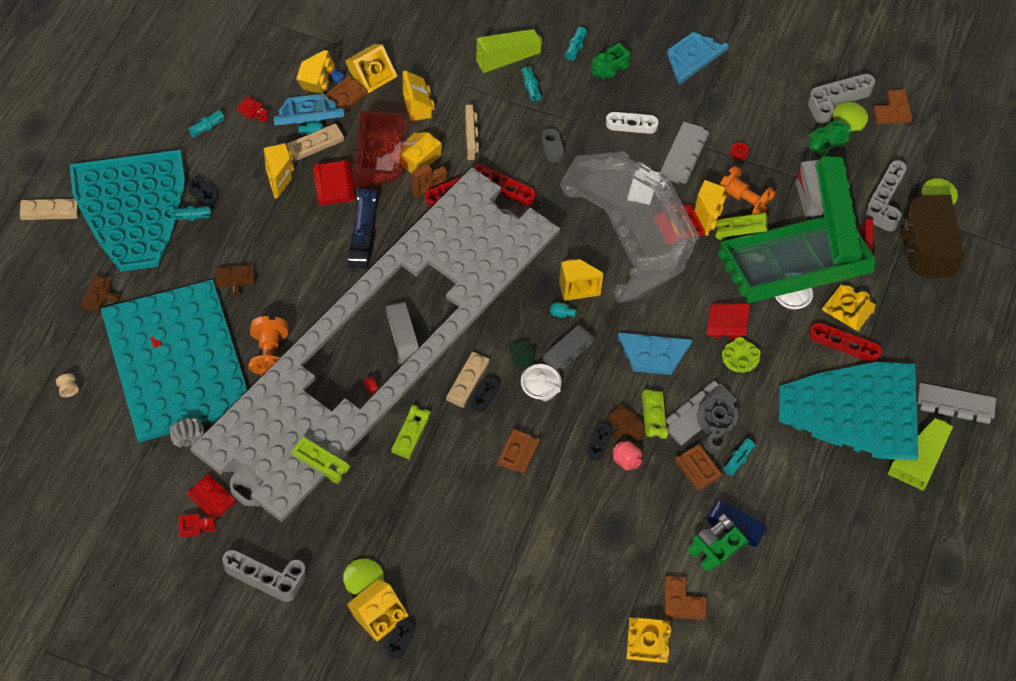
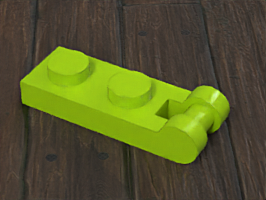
(741, 225)
(654, 414)
(411, 432)
(320, 459)

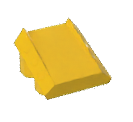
(849, 306)
(648, 640)

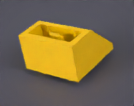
(315, 72)
(710, 205)
(377, 609)

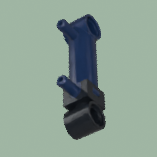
(362, 228)

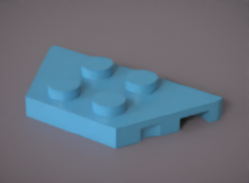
(693, 54)
(306, 109)
(653, 353)

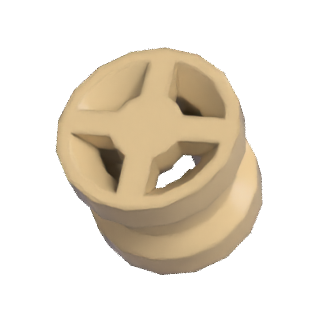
(67, 385)

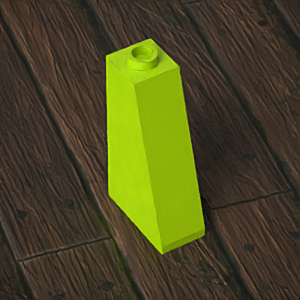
(506, 48)
(930, 447)

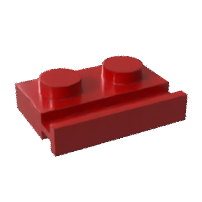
(211, 497)

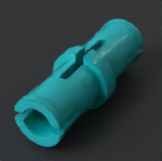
(576, 43)
(531, 83)
(206, 123)
(190, 213)
(739, 457)

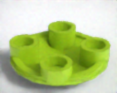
(851, 114)
(940, 187)
(741, 355)
(361, 575)

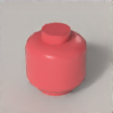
(627, 455)

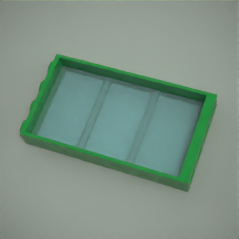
(787, 260)

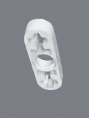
(645, 119)

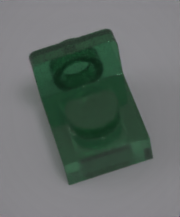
(521, 354)

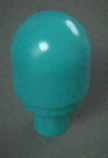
(310, 127)
(561, 310)

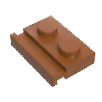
(347, 93)
(518, 451)
(698, 467)

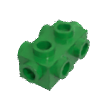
(610, 61)
(828, 137)

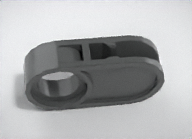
(553, 149)

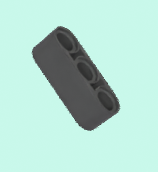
(568, 348)

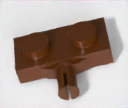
(234, 277)
(98, 294)
(627, 424)

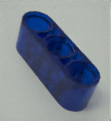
(750, 527)

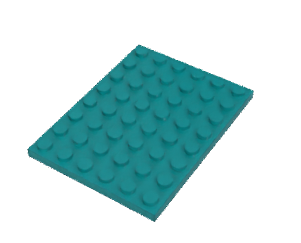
(190, 372)

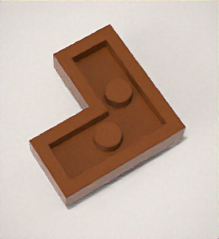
(897, 110)
(425, 178)
(678, 604)

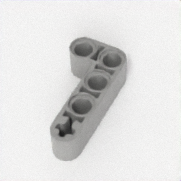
(825, 97)
(883, 197)
(402, 331)
(262, 572)

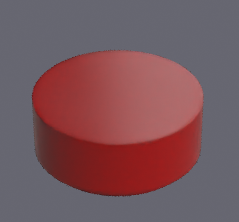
(739, 151)
(371, 386)

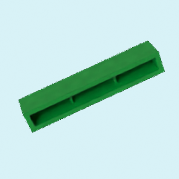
(838, 210)

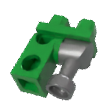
(717, 549)

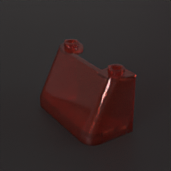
(378, 149)

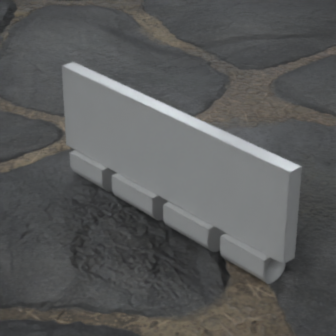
(684, 153)
(953, 400)
(686, 425)

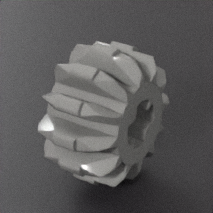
(186, 432)

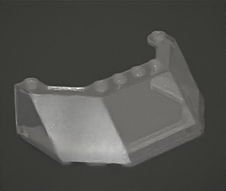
(643, 213)

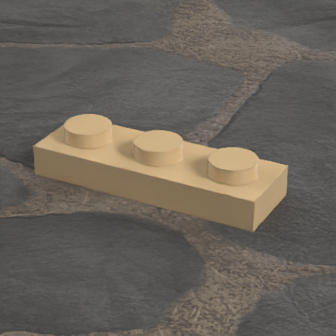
(471, 132)
(315, 142)
(48, 209)
(467, 379)

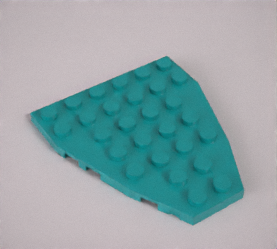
(130, 205)
(857, 407)

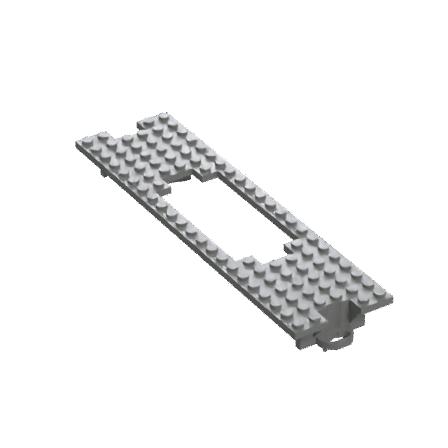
(461, 239)

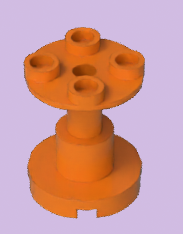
(739, 190)
(269, 334)

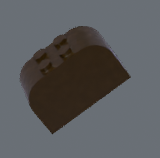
(932, 237)

